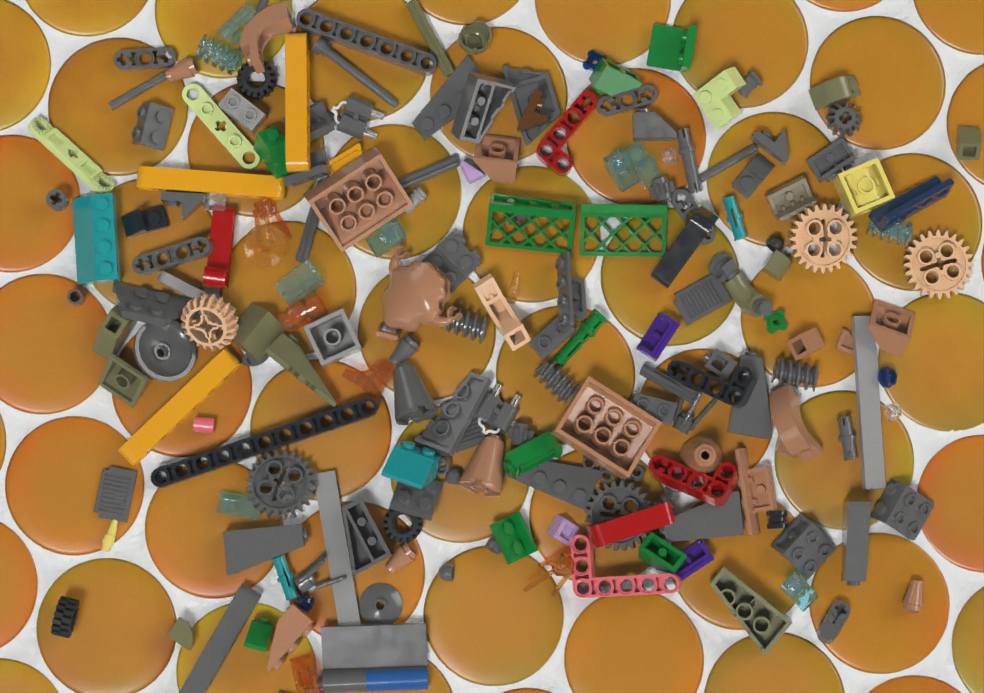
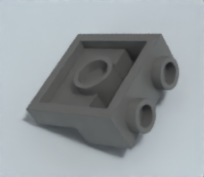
(454, 259)

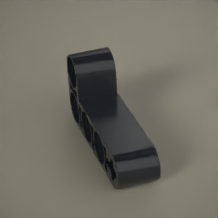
(684, 246)
(709, 381)

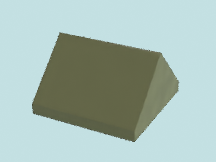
(257, 331)
(123, 380)

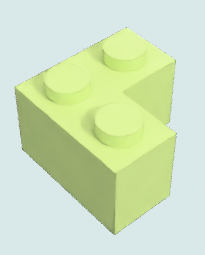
(717, 100)

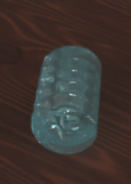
(218, 55)
(897, 232)

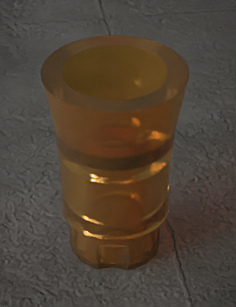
(303, 312)

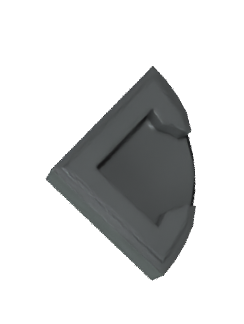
(247, 360)

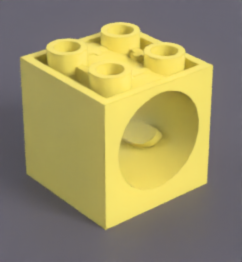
(863, 188)

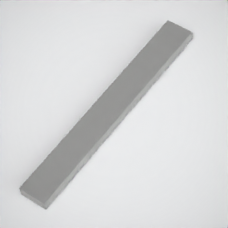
(868, 404)
(337, 548)

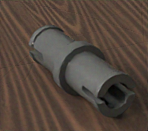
(847, 438)

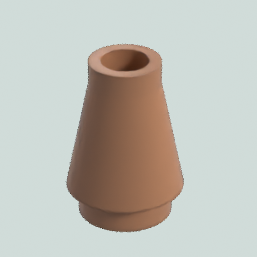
(182, 70)
(402, 557)
(914, 597)

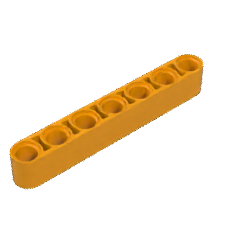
(297, 102)
(213, 182)
(179, 407)

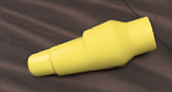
(109, 538)

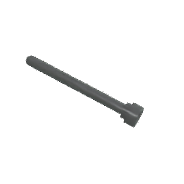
(322, 48)

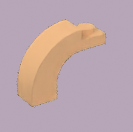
(501, 313)

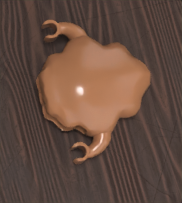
(416, 295)

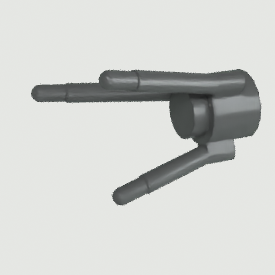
(684, 422)
(306, 579)

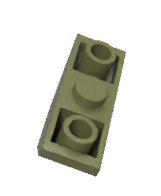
(112, 333)

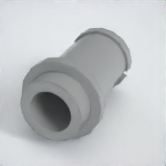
(416, 198)

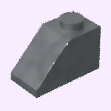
(651, 127)

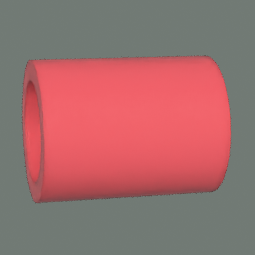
(204, 424)

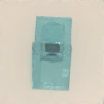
(643, 164)
(620, 170)
(387, 238)
(799, 591)

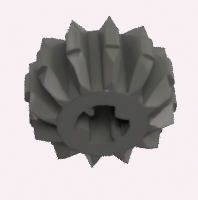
(850, 125)

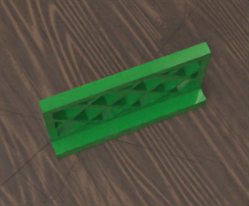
(530, 207)
(623, 210)

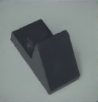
(144, 221)

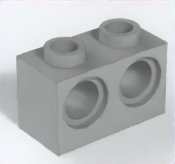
(242, 111)

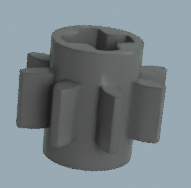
(661, 189)
(520, 434)

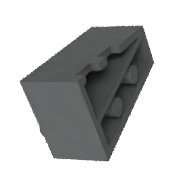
(479, 105)
(363, 537)

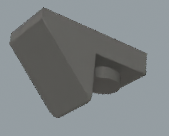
(776, 149)
(752, 176)
(189, 201)

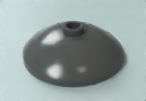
(176, 351)

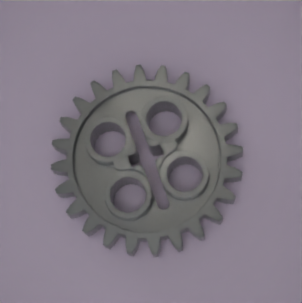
(298, 489)
(621, 496)

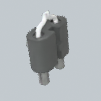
(355, 117)
(496, 413)

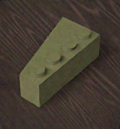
(753, 611)

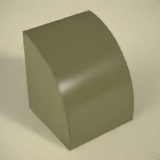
(968, 143)
(777, 265)
(182, 633)

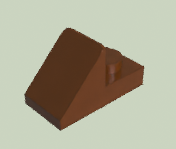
(530, 118)

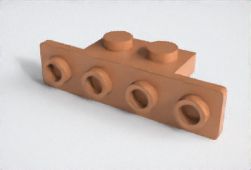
(756, 490)

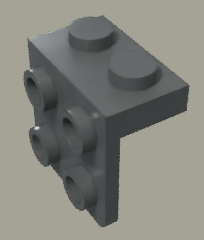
(902, 509)

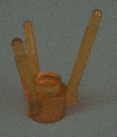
(264, 210)
(562, 566)

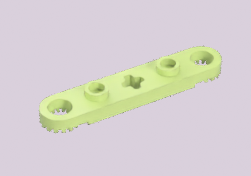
(210, 115)
(64, 148)

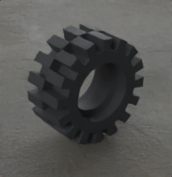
(256, 92)
(401, 537)
(65, 617)

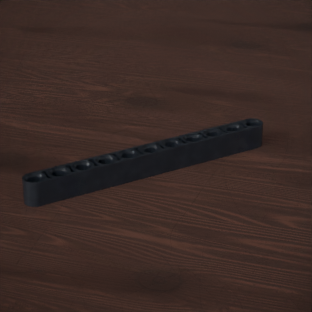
(253, 442)

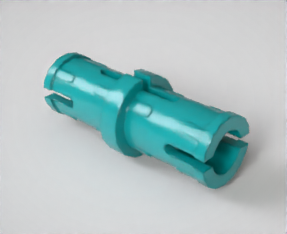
(738, 232)
(285, 577)

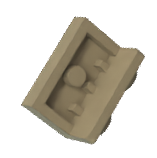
(790, 199)

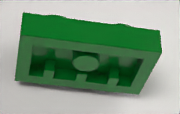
(513, 537)

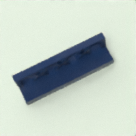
(910, 203)

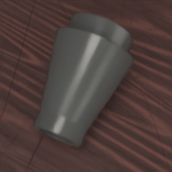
(406, 348)

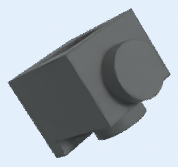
(727, 367)

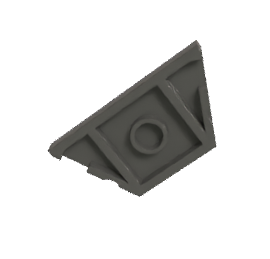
(526, 83)
(148, 305)

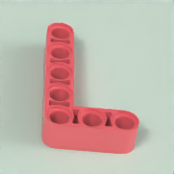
(616, 581)

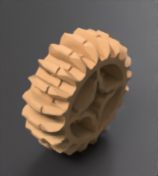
(205, 328)

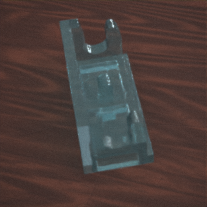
(299, 283)

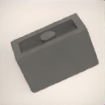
(318, 168)

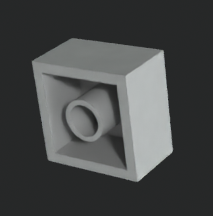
(332, 338)

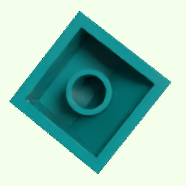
(412, 464)

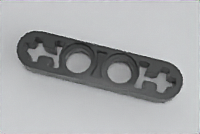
(172, 255)

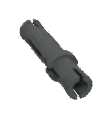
(687, 153)

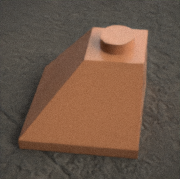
(498, 157)
(891, 327)

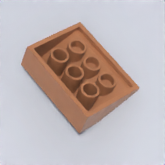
(358, 199)
(606, 428)

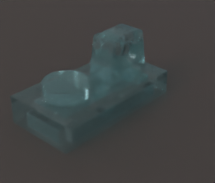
(230, 29)
(237, 506)

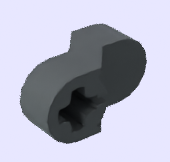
(827, 630)

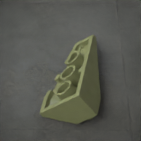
(292, 358)

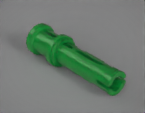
(586, 330)

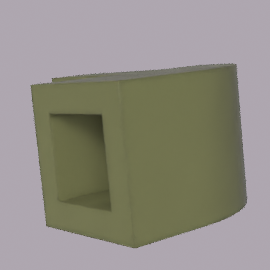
(834, 91)

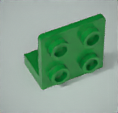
(671, 47)

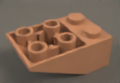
(288, 631)

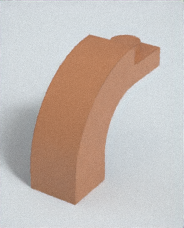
(261, 29)
(789, 424)

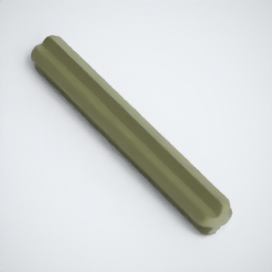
(430, 38)

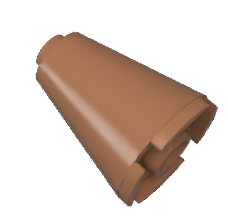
(691, 455)
(485, 468)

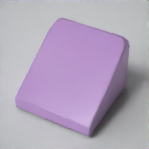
(470, 173)
(562, 530)

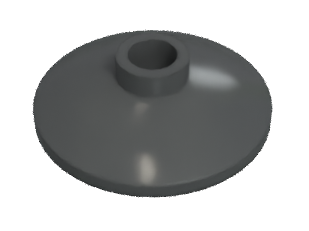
(391, 600)

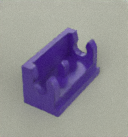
(657, 336)
(697, 557)

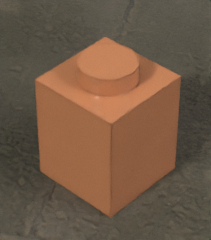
(805, 343)

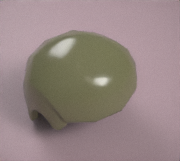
(475, 37)

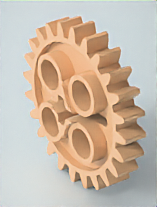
(841, 237)
(943, 283)

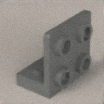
(803, 546)

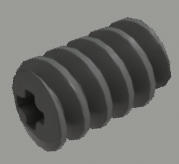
(468, 326)
(795, 373)
(557, 381)

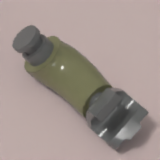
(741, 291)

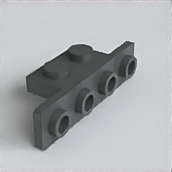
(571, 294)

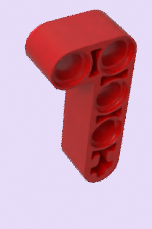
(569, 130)
(219, 262)
(691, 476)
(630, 524)

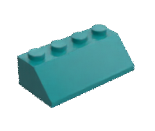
(96, 239)

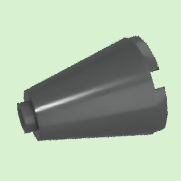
(411, 396)

